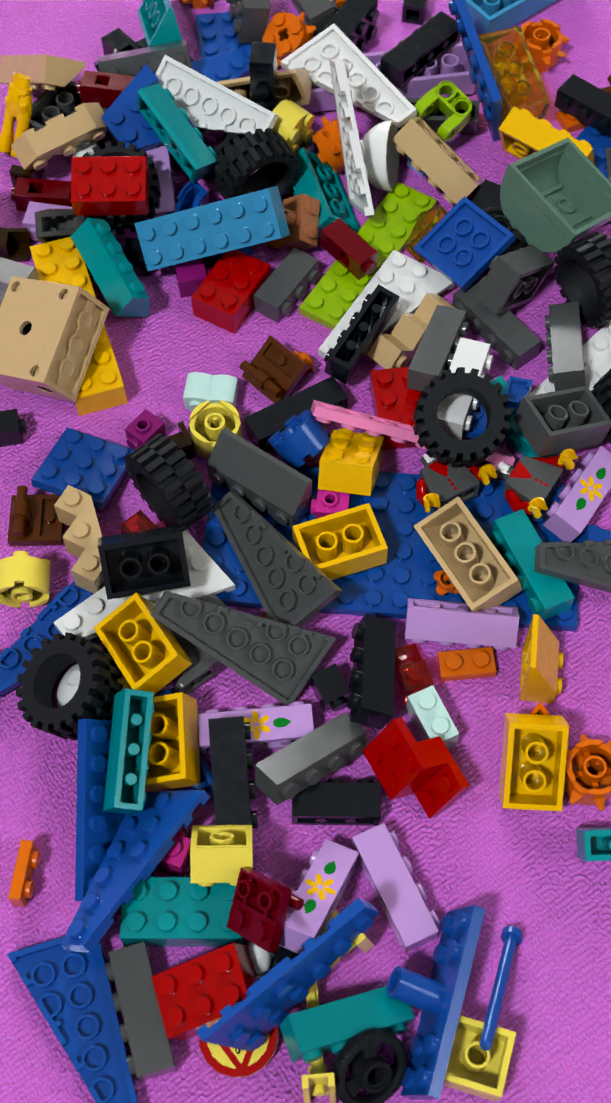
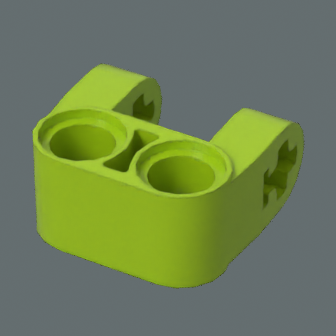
(448, 106)

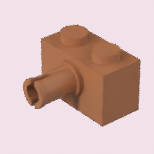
(302, 221)

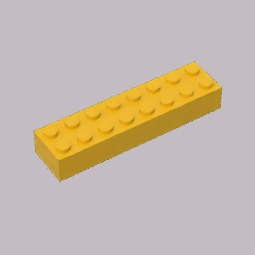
(102, 385)

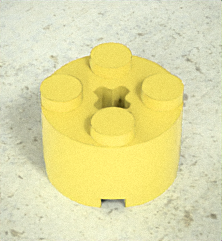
(293, 123)
(207, 423)
(24, 580)

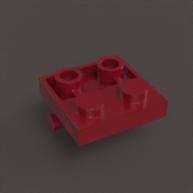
(261, 909)

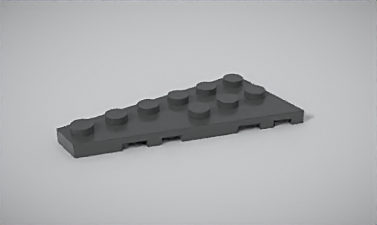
(578, 563)
(279, 573)
(257, 648)

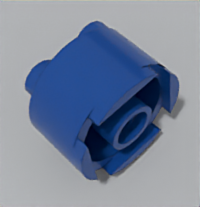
(300, 439)

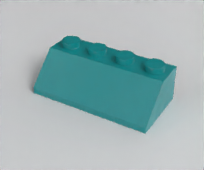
(158, 22)
(175, 131)
(325, 185)
(111, 269)

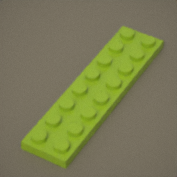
(384, 232)

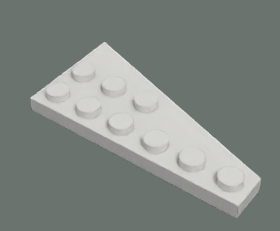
(368, 85)
(210, 103)
(352, 146)
(404, 278)
(205, 580)

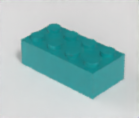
(178, 914)

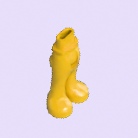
(17, 107)

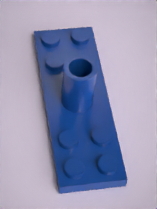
(439, 1000)

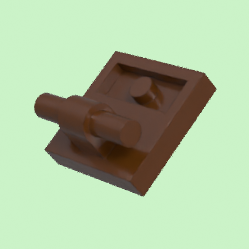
(274, 370)
(34, 520)

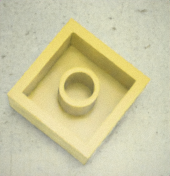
(219, 853)
(478, 1070)

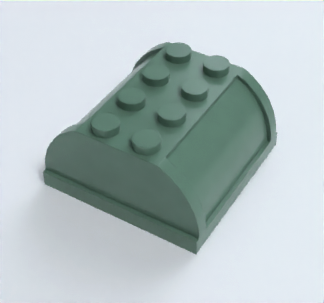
(555, 196)

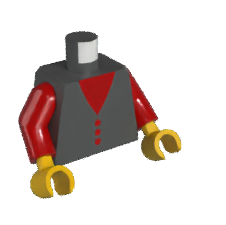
(534, 481)
(442, 483)

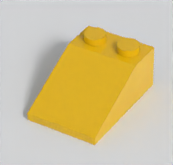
(540, 664)

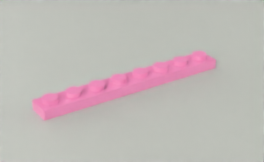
(376, 426)

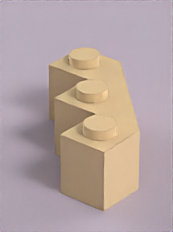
(60, 136)
(400, 346)
(81, 539)

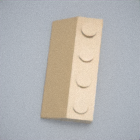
(43, 69)
(292, 85)
(436, 160)
(468, 556)

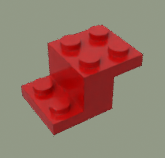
(415, 768)

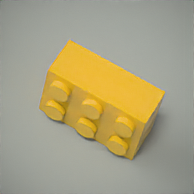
(350, 462)
(342, 542)
(142, 645)
(174, 743)
(531, 755)

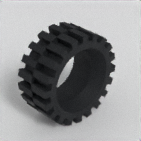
(259, 151)
(122, 222)
(586, 277)
(450, 448)
(169, 482)
(95, 690)

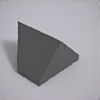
(56, 224)

